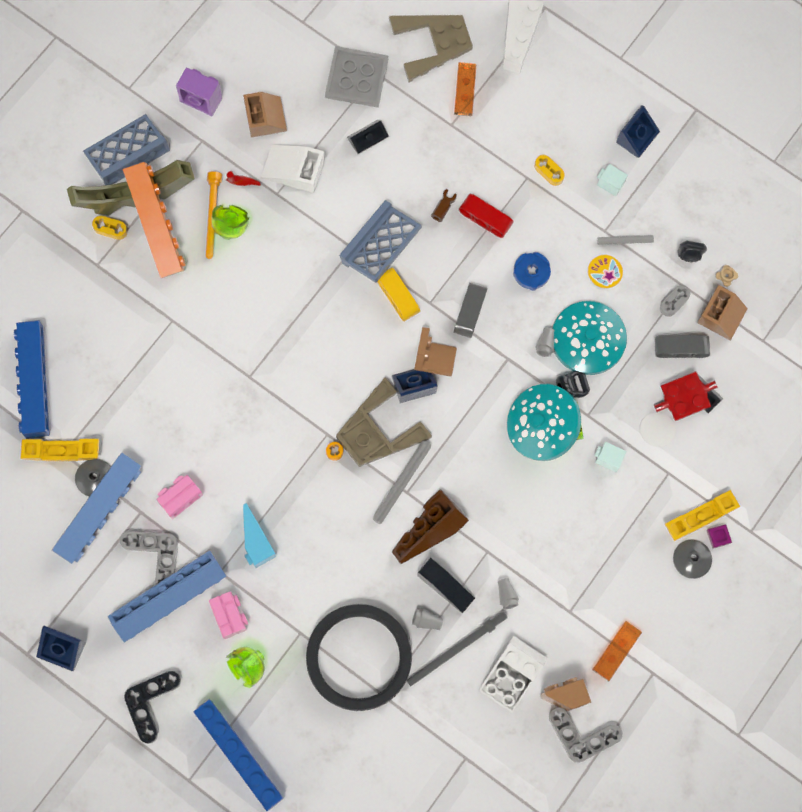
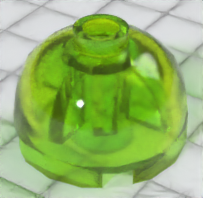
(229, 222)
(247, 664)

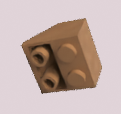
(264, 114)
(723, 313)
(569, 696)

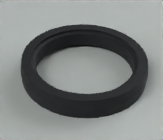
(326, 624)

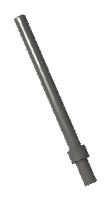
(488, 626)

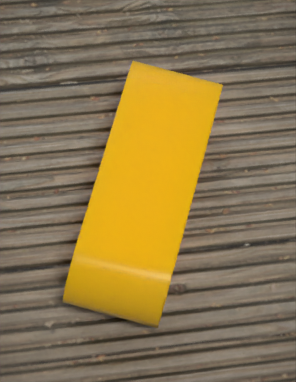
(398, 294)

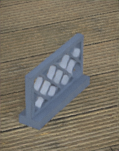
(148, 152)
(367, 234)

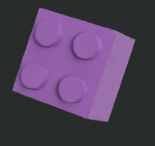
(199, 91)

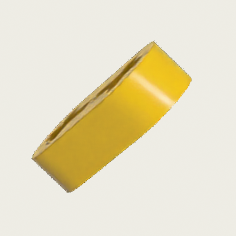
(552, 168)
(108, 231)

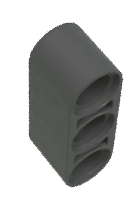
(470, 310)
(682, 346)

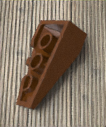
(437, 522)

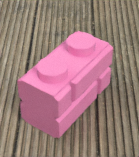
(179, 496)
(228, 615)

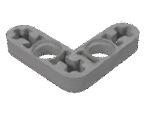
(158, 546)
(576, 742)

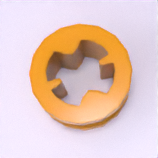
(328, 451)

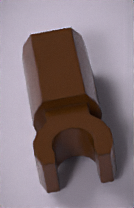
(443, 206)

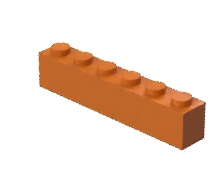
(153, 219)

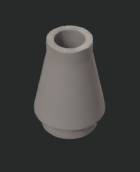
(545, 345)
(507, 595)
(424, 619)

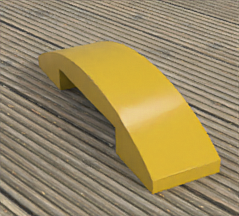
(59, 450)
(702, 515)

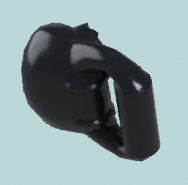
(691, 251)
(569, 384)

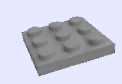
(356, 76)

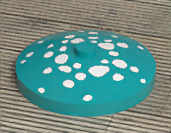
(589, 337)
(544, 422)

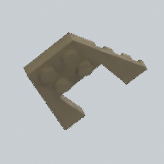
(448, 36)
(366, 441)

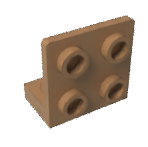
(434, 357)

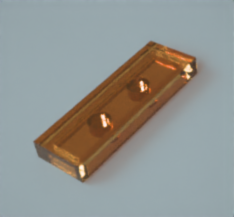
(465, 89)
(617, 651)

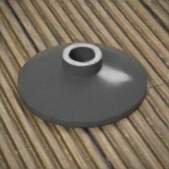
(83, 473)
(684, 563)

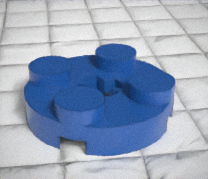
(542, 270)

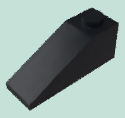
(445, 585)

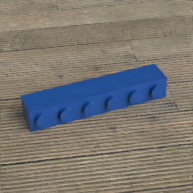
(32, 379)
(238, 755)

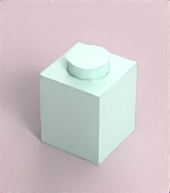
(611, 179)
(609, 456)

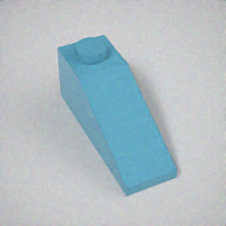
(256, 544)

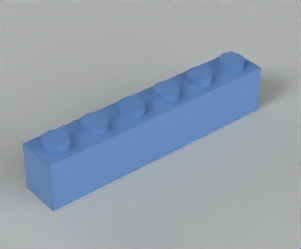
(96, 508)
(166, 596)

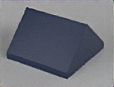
(638, 132)
(414, 385)
(59, 648)

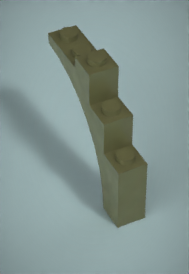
(110, 198)

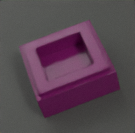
(719, 536)

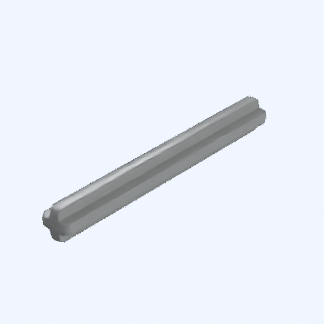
(401, 482)

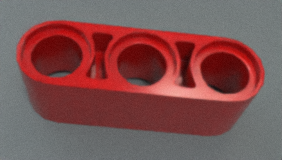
(486, 215)

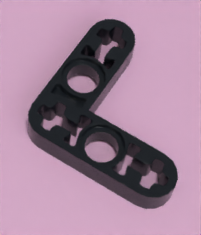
(143, 697)

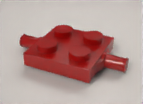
(685, 396)

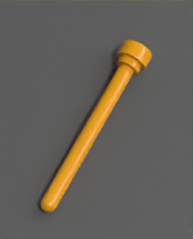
(214, 180)

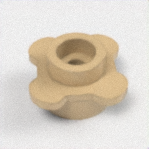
(732, 275)

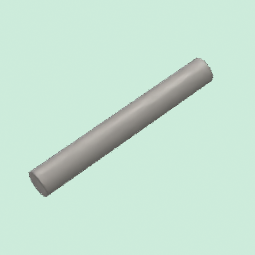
(625, 239)

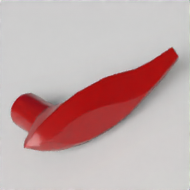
(241, 180)

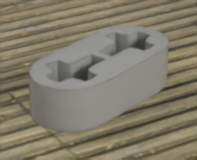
(672, 298)

